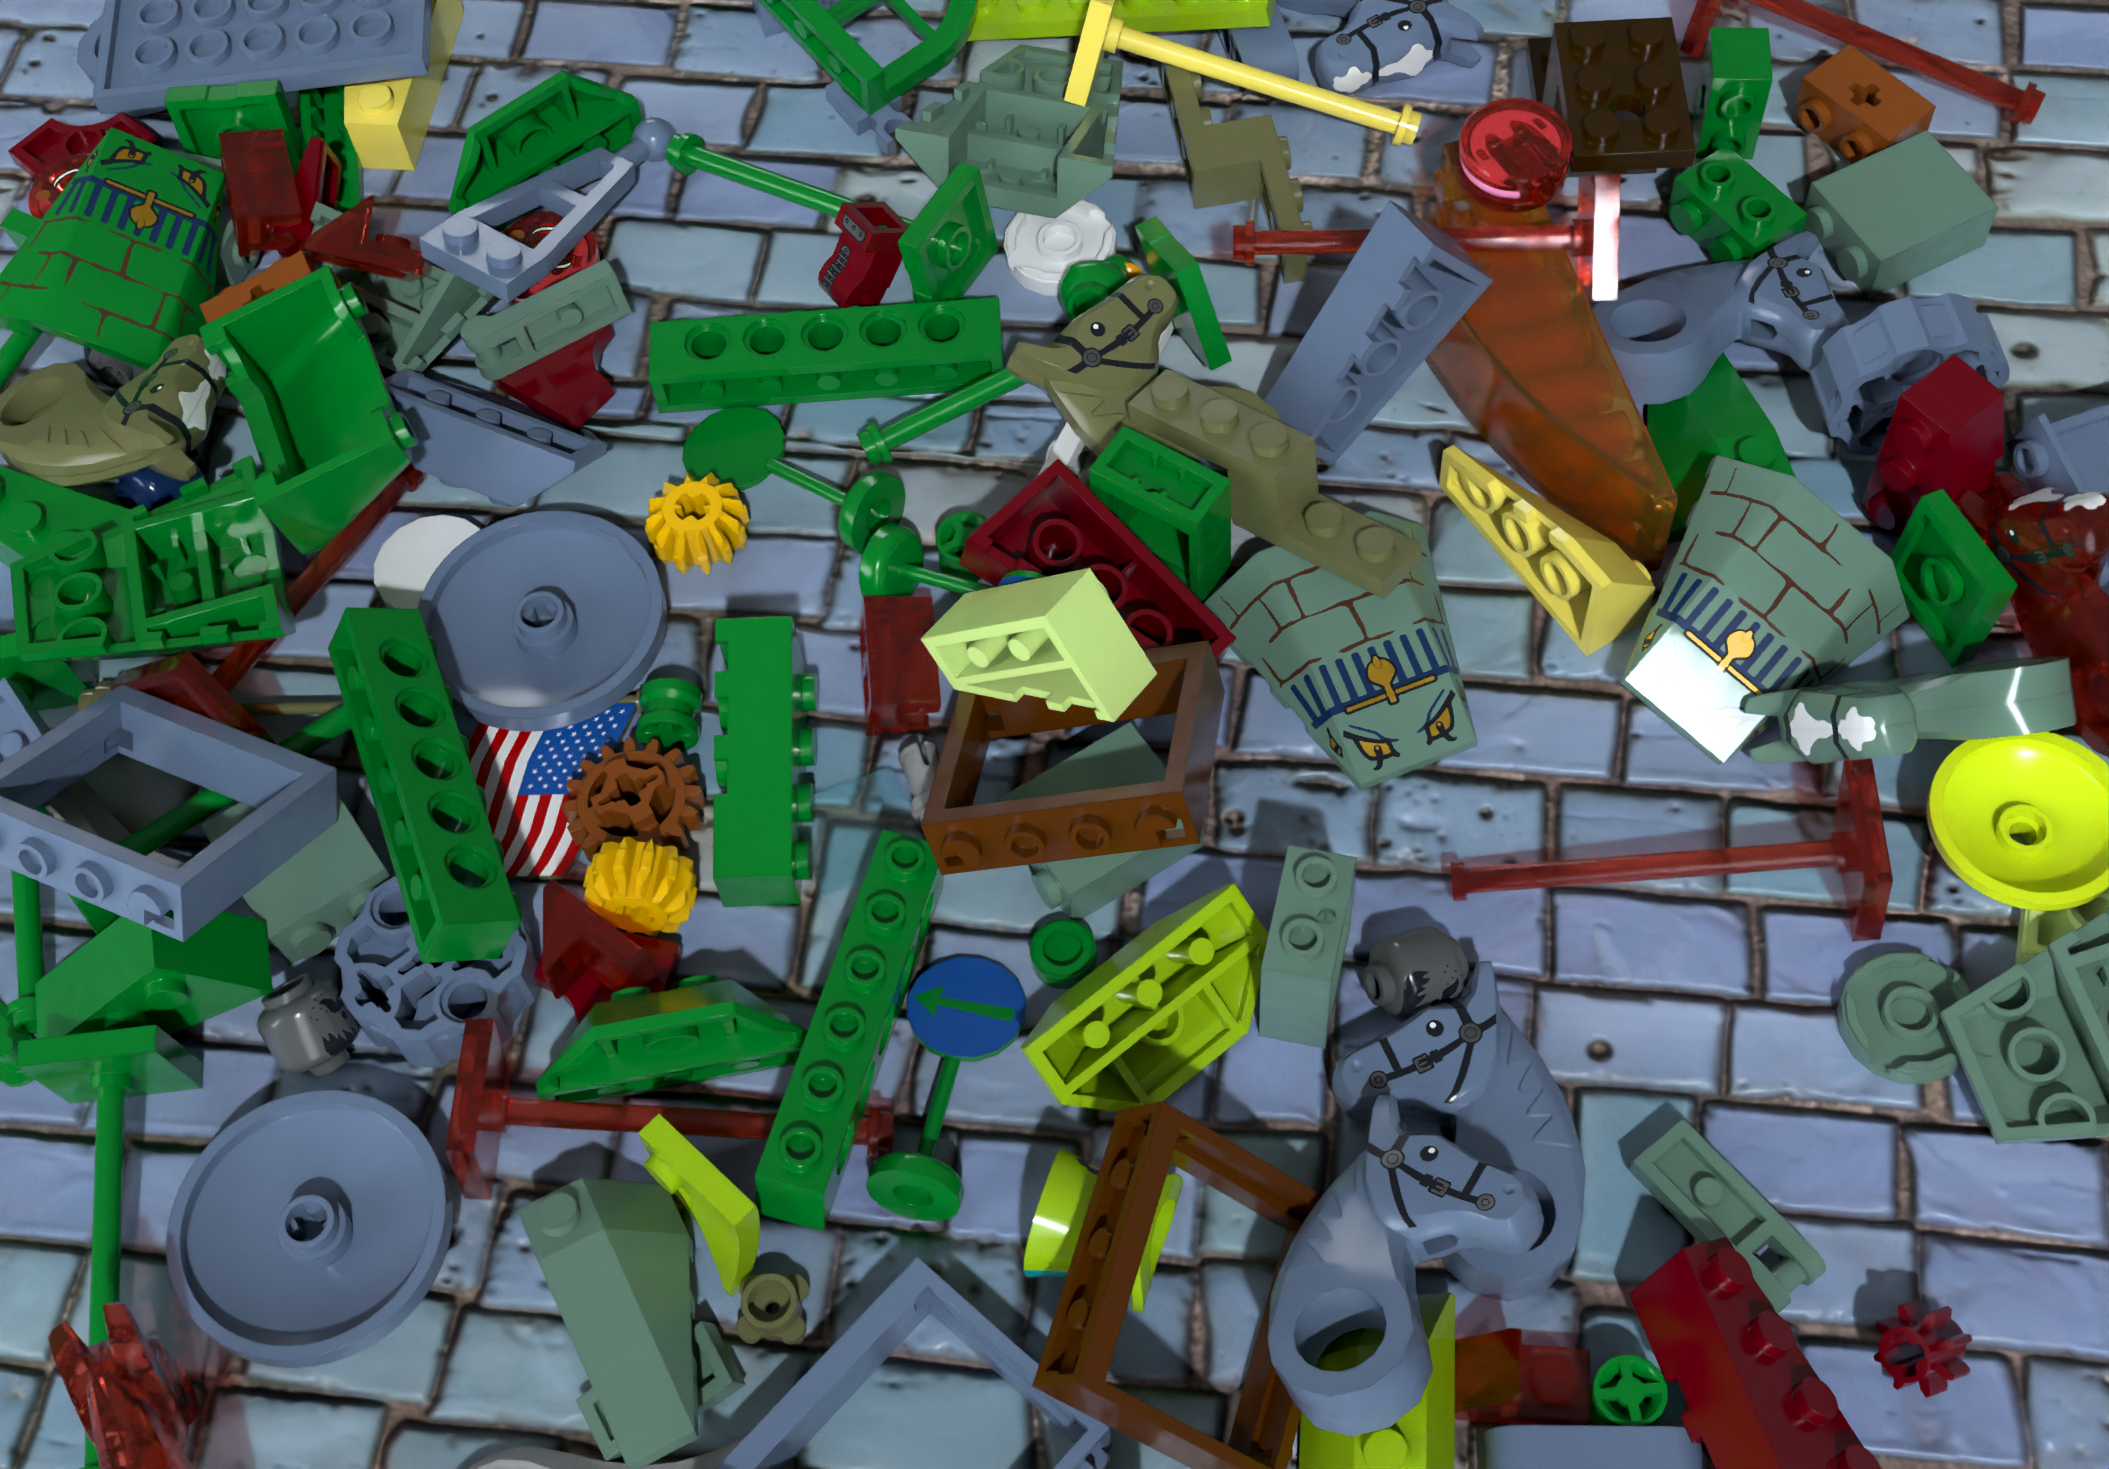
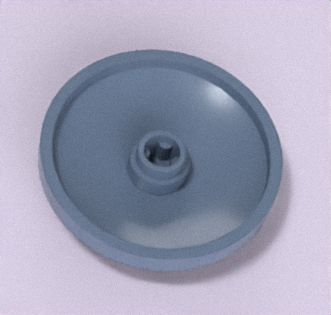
(544, 619)
(309, 1228)

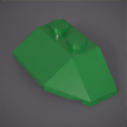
(539, 133)
(670, 1041)

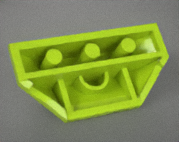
(1154, 1008)
(1419, 1438)

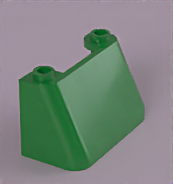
(312, 405)

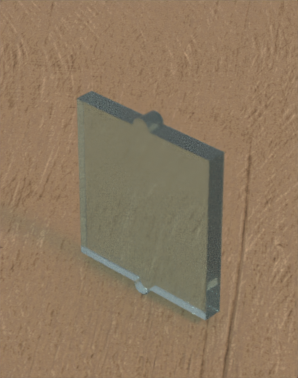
(850, 825)

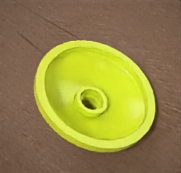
(2028, 788)

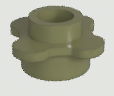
(769, 1288)

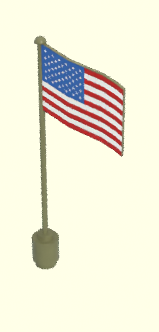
(520, 776)

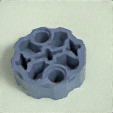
(1889, 352)
(423, 999)

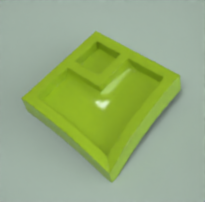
(719, 1208)

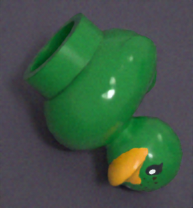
(1093, 281)

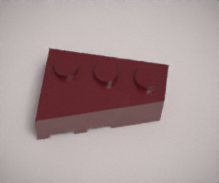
(1939, 438)

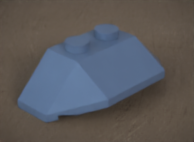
(488, 441)

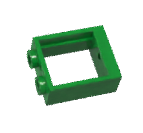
(1169, 505)

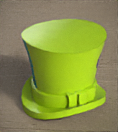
(1062, 1216)

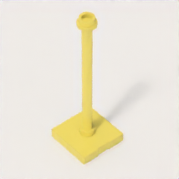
(1107, 33)

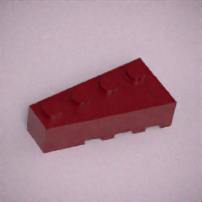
(1065, 528)
(1740, 1367)

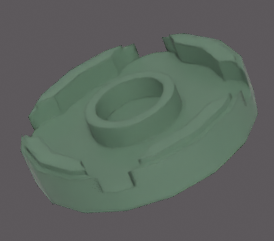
(1894, 1018)

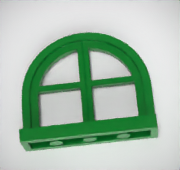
(851, 66)

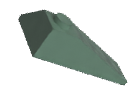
(625, 1295)

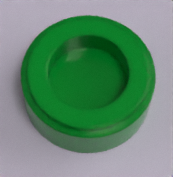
(1063, 953)

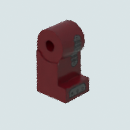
(864, 255)

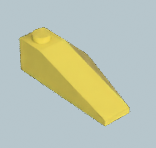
(1564, 563)

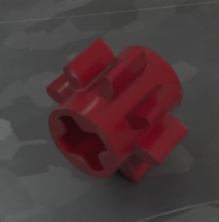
(1922, 1348)

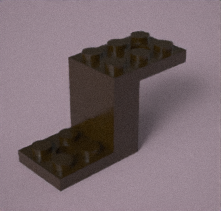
(1616, 92)

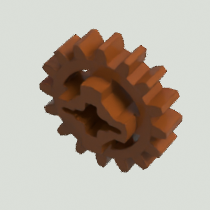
(635, 797)

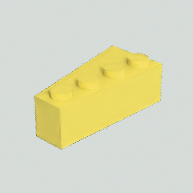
(393, 115)

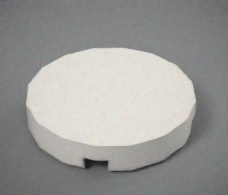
(1044, 247)
(414, 554)

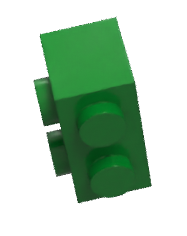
(1732, 208)

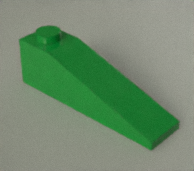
(1710, 422)

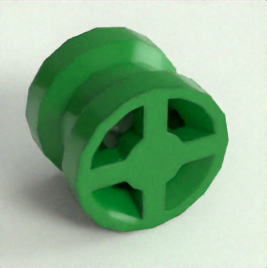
(951, 539)
(669, 713)
(1630, 1383)

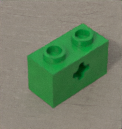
(1732, 91)

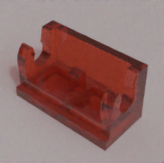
(259, 189)
(896, 665)

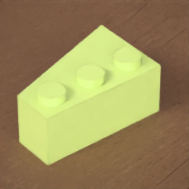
(1044, 641)

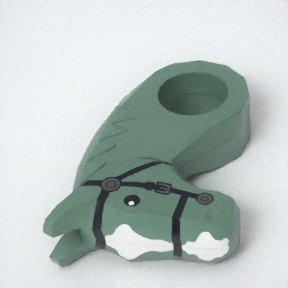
(1890, 715)

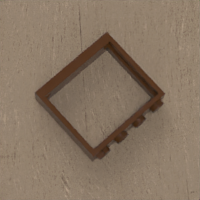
(1082, 821)
(1106, 1268)

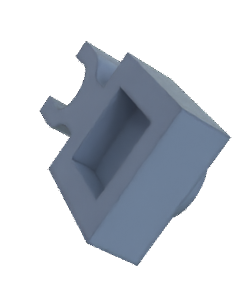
(882, 121)

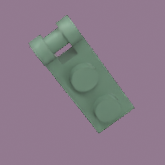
(545, 321)
(1720, 1203)

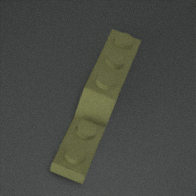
(1235, 162)
(1275, 483)

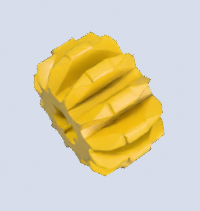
(697, 523)
(641, 886)

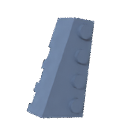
(1375, 329)

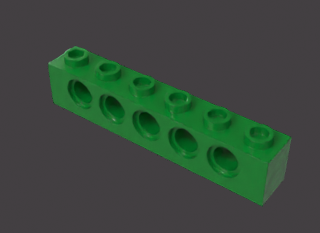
(824, 354)
(423, 786)
(849, 1034)

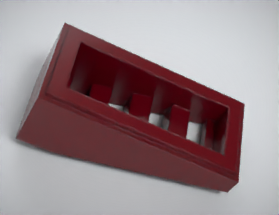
(315, 180)

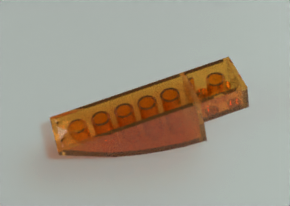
(1545, 385)

